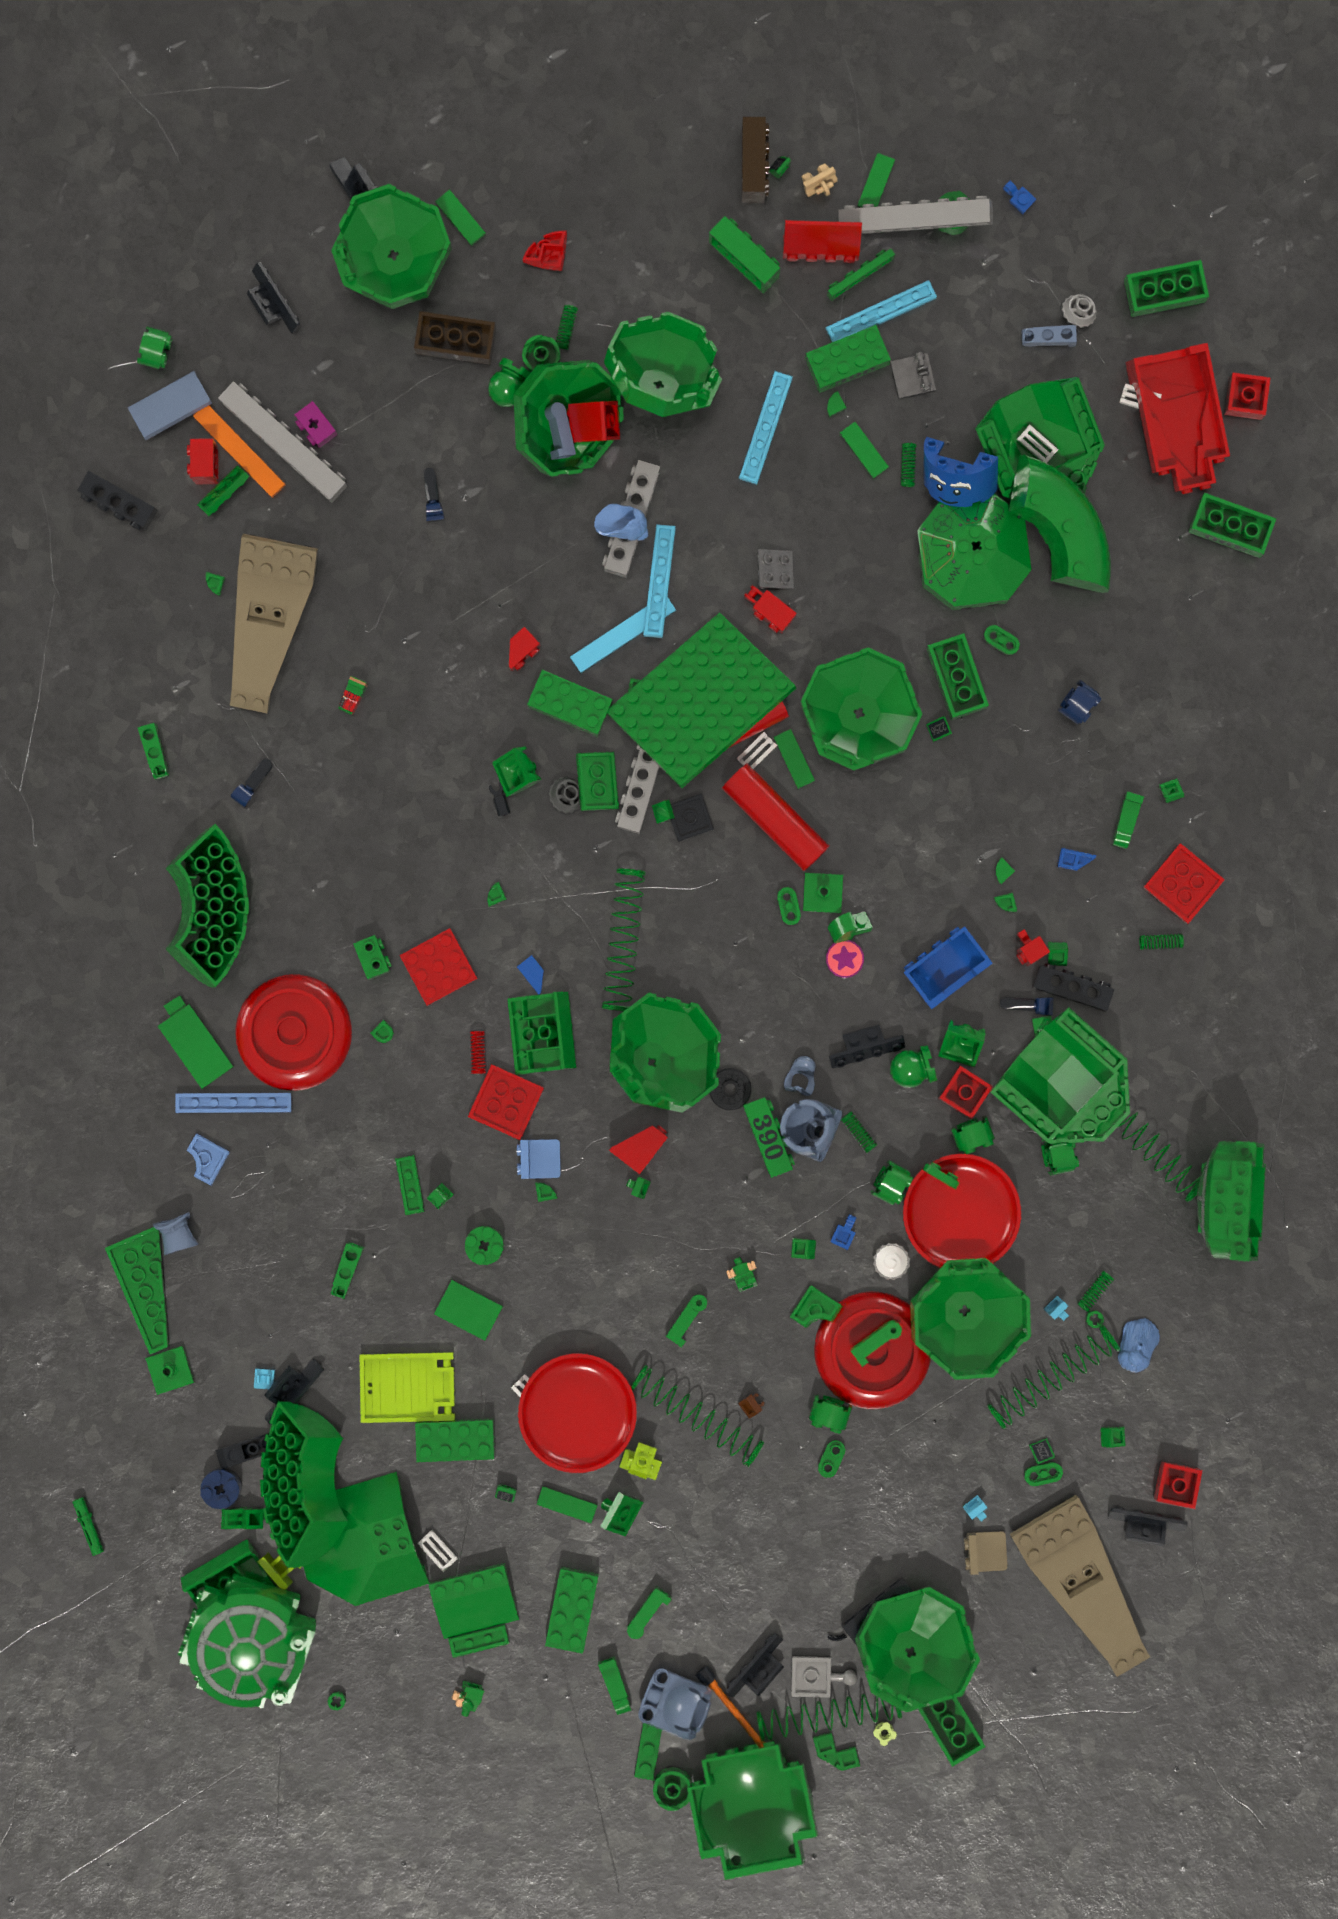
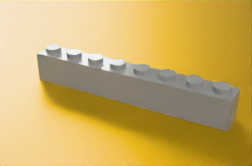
(920, 216)
(279, 438)

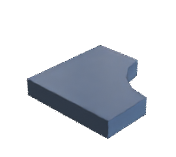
(208, 1158)

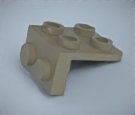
(985, 1552)

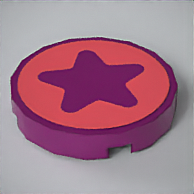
(844, 959)

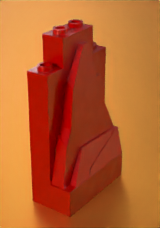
(1186, 424)

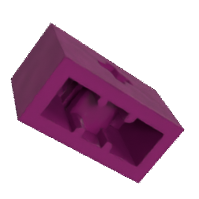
(311, 414)

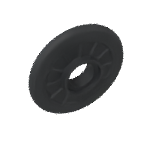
(742, 1093)

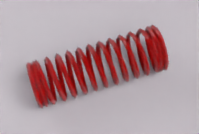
(476, 1053)

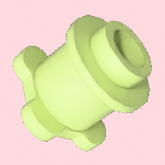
(884, 1739)

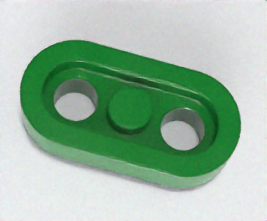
(1003, 637)
(789, 906)
(934, 1170)
(832, 1459)
(1043, 1475)

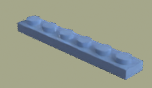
(233, 1102)

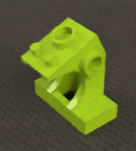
(641, 1462)
(276, 1570)

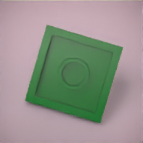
(823, 893)
(170, 1370)
(620, 1513)

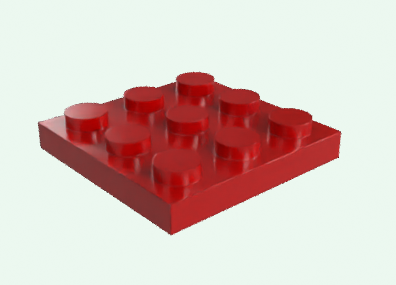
(1183, 883)
(438, 967)
(506, 1102)

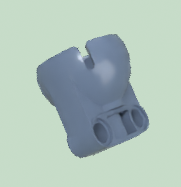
(803, 1124)
(677, 1705)

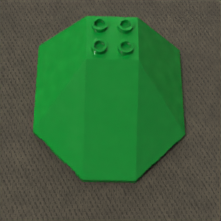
(1059, 414)
(1068, 1083)
(375, 1548)

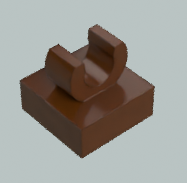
(750, 1405)

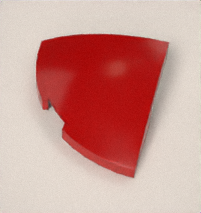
(548, 252)

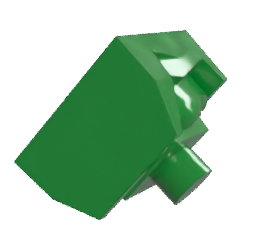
(516, 771)
(962, 1044)

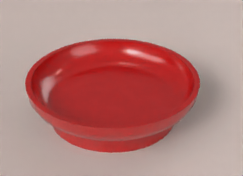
(293, 1032)
(966, 1222)
(892, 1369)
(577, 1413)

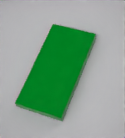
(195, 1046)

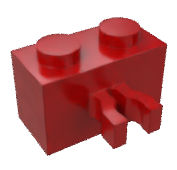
(1032, 949)

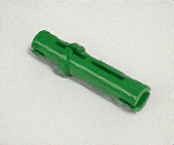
(89, 1530)

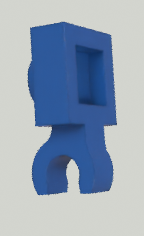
(1021, 198)
(843, 1234)

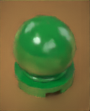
(506, 382)
(912, 1068)

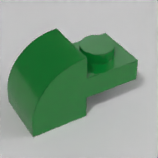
(849, 925)
(242, 1518)

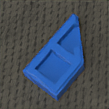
(1073, 859)
(532, 972)

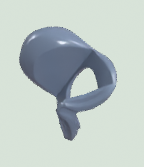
(805, 1066)

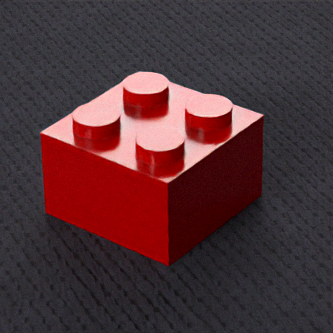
(1247, 396)
(203, 461)
(965, 1092)
(1178, 1484)

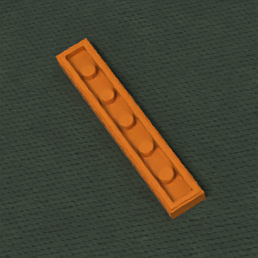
(239, 451)

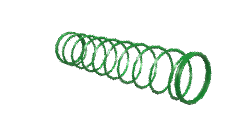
(639, 873)
(1194, 1191)
(1105, 1333)
(753, 1455)
(760, 1718)

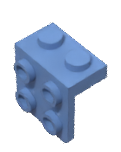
(539, 1159)

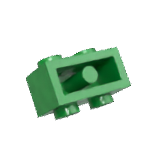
(370, 958)

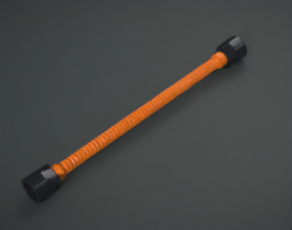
(707, 1678)

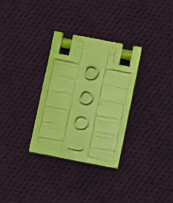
(406, 1387)

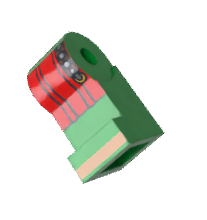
(352, 695)

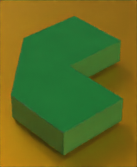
(841, 1759)

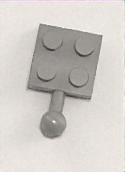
(813, 1676)

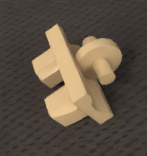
(821, 182)

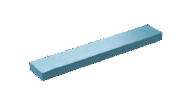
(882, 311)
(765, 427)
(659, 581)
(613, 639)

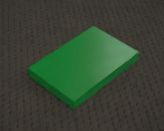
(597, 781)
(468, 1310)

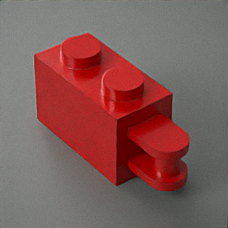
(771, 610)

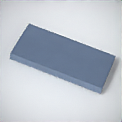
(169, 405)

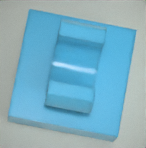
(1056, 1308)
(264, 1378)
(975, 1508)

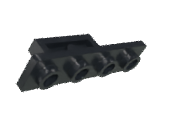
(354, 179)
(269, 300)
(864, 1045)
(292, 1385)
(1146, 1527)
(759, 1671)

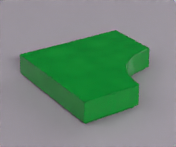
(814, 1307)

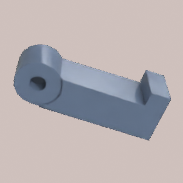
(1050, 336)
(560, 431)

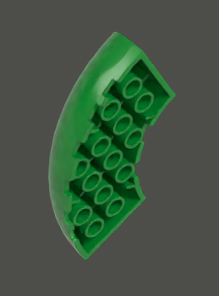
(1065, 522)
(212, 907)
(301, 1485)

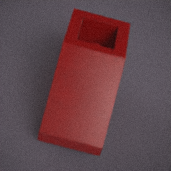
(521, 647)

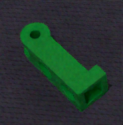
(153, 750)
(1127, 819)
(440, 1196)
(346, 1269)
(696, 1304)
(888, 1331)
(636, 1626)
(615, 1685)

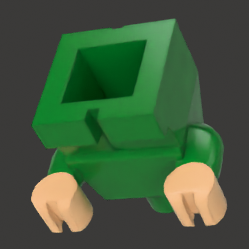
(743, 1274)
(469, 1698)

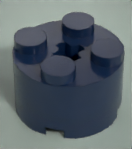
(1079, 702)
(210, 1491)

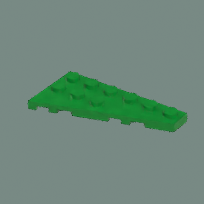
(140, 1275)

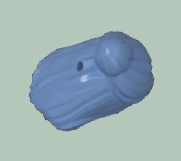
(622, 522)
(1138, 1344)

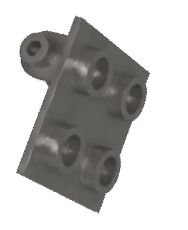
(913, 375)
(775, 569)

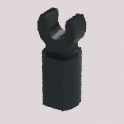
(500, 801)

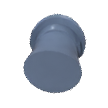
(176, 1234)

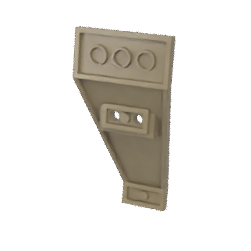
(275, 579)
(1062, 1548)

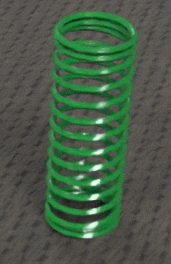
(570, 309)
(910, 447)
(1179, 938)
(866, 1138)
(1100, 1279)

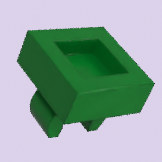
(639, 1187)

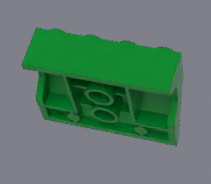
(541, 1033)
(238, 1560)
(473, 1601)

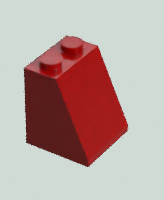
(594, 421)
(640, 1148)

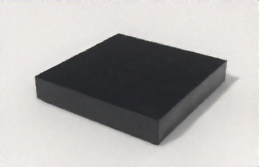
(691, 818)

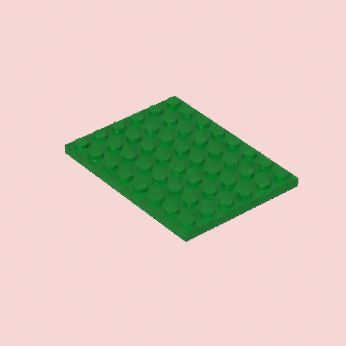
(701, 700)

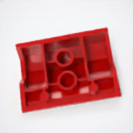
(822, 241)

